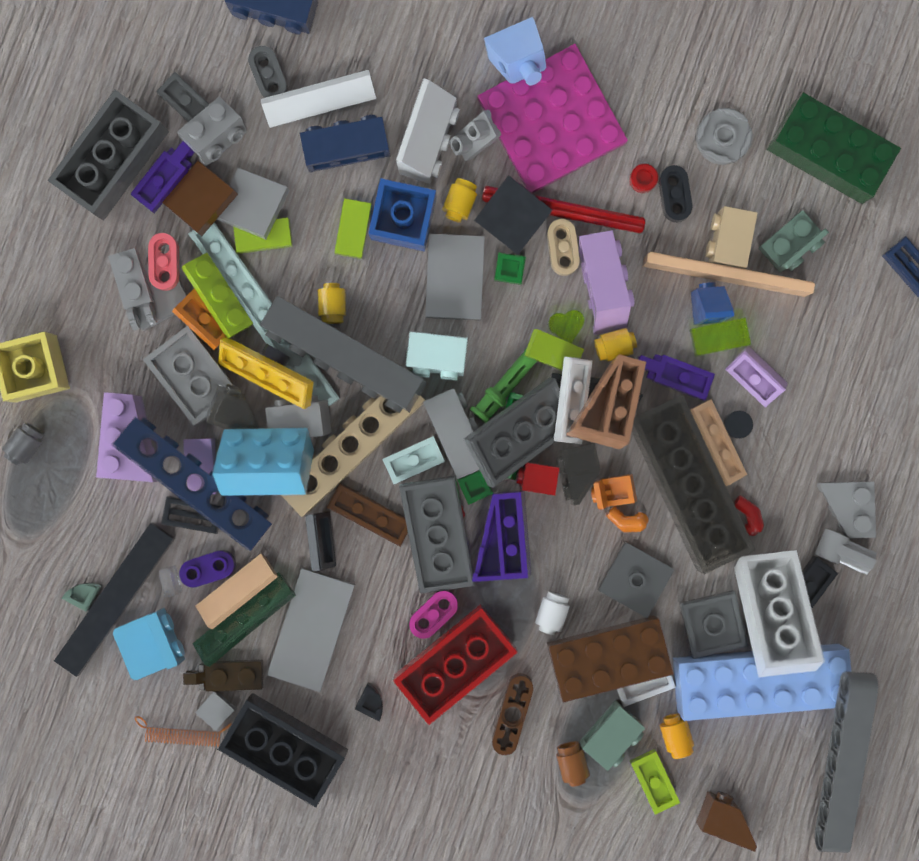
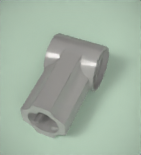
(839, 549)

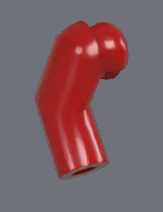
(753, 514)

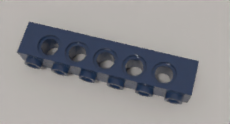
(129, 445)

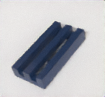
(899, 268)

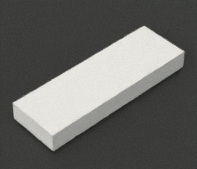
(572, 396)

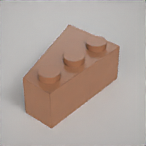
(612, 405)

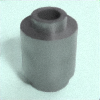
(22, 444)

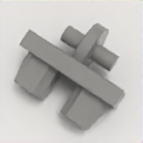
(475, 136)

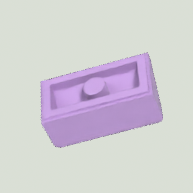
(757, 376)

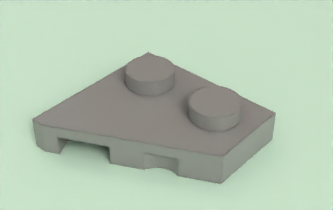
(852, 507)

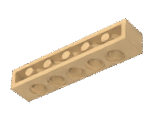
(349, 461)

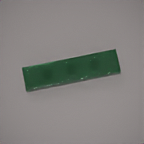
(243, 621)

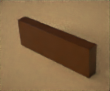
(369, 514)

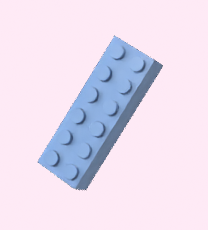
(731, 687)

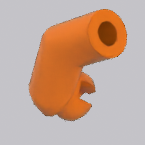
(628, 523)

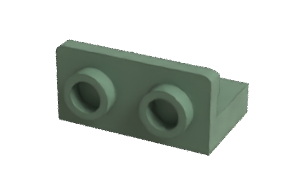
(792, 242)

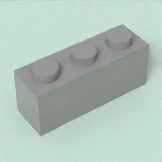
(452, 427)

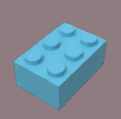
(264, 461)

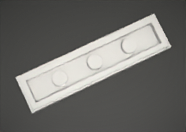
(318, 98)

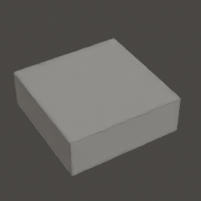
(215, 710)

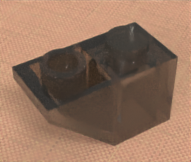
(580, 471)

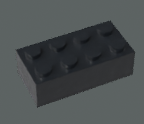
(283, 749)

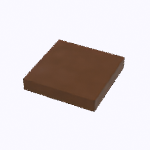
(200, 198)

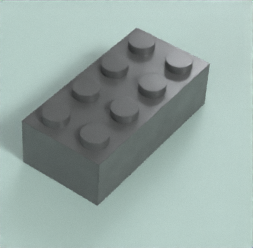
(108, 155)

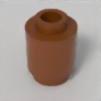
(572, 763)

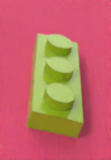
(217, 295)

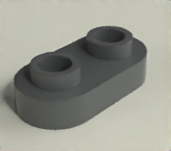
(268, 75)

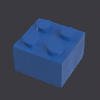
(402, 214)

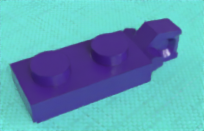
(163, 177)
(678, 375)

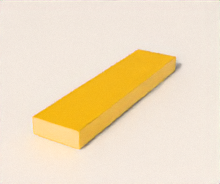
(265, 373)

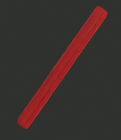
(585, 213)

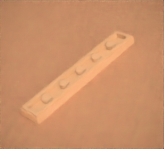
(728, 274)

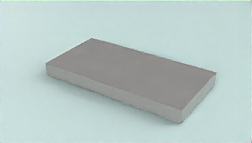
(311, 629)

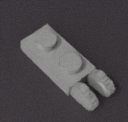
(133, 286)

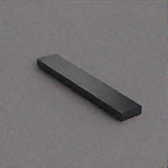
(114, 599)

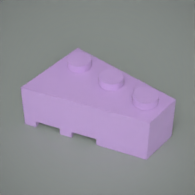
(605, 281)
(116, 415)

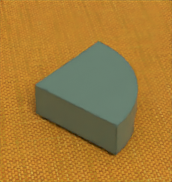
(82, 595)

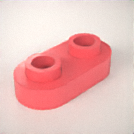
(160, 263)

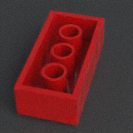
(454, 664)

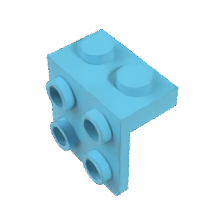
(149, 644)

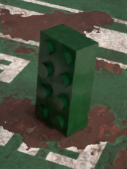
(833, 148)

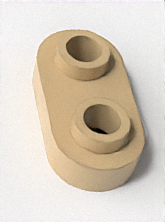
(564, 247)

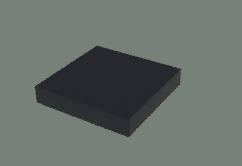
(513, 214)

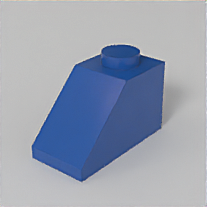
(711, 304)

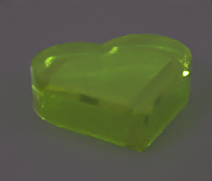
(566, 325)

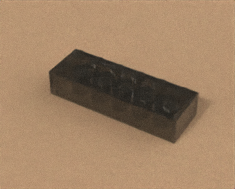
(691, 485)

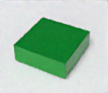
(510, 268)
(474, 487)

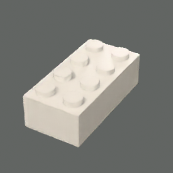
(778, 614)

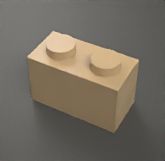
(731, 237)

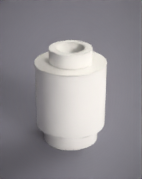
(552, 613)

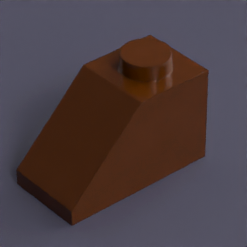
(724, 820)

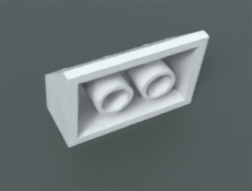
(427, 133)

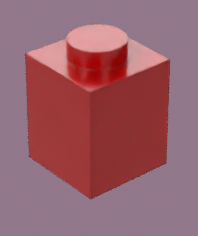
(538, 478)

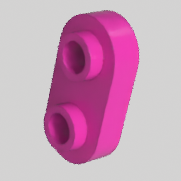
(434, 614)

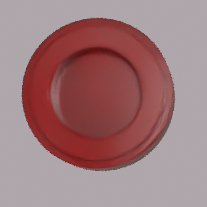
(643, 178)

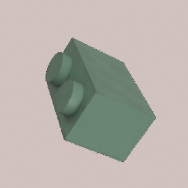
(612, 736)

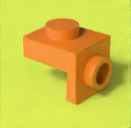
(614, 491)

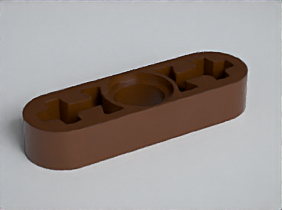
(500, 731)

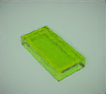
(720, 337)

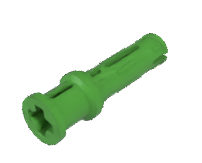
(495, 396)

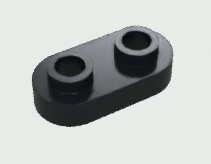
(675, 195)

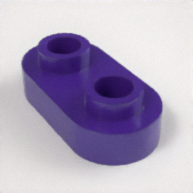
(206, 568)

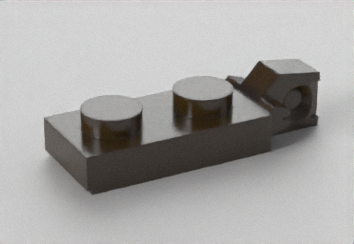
(227, 676)

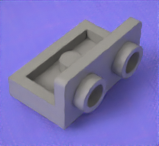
(213, 131)

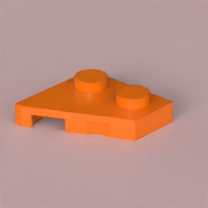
(199, 319)

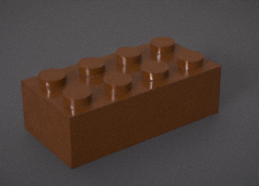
(609, 658)

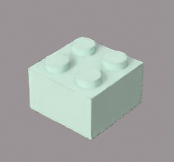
(436, 355)

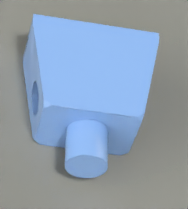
(517, 52)

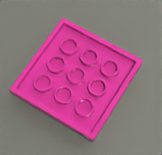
(555, 123)

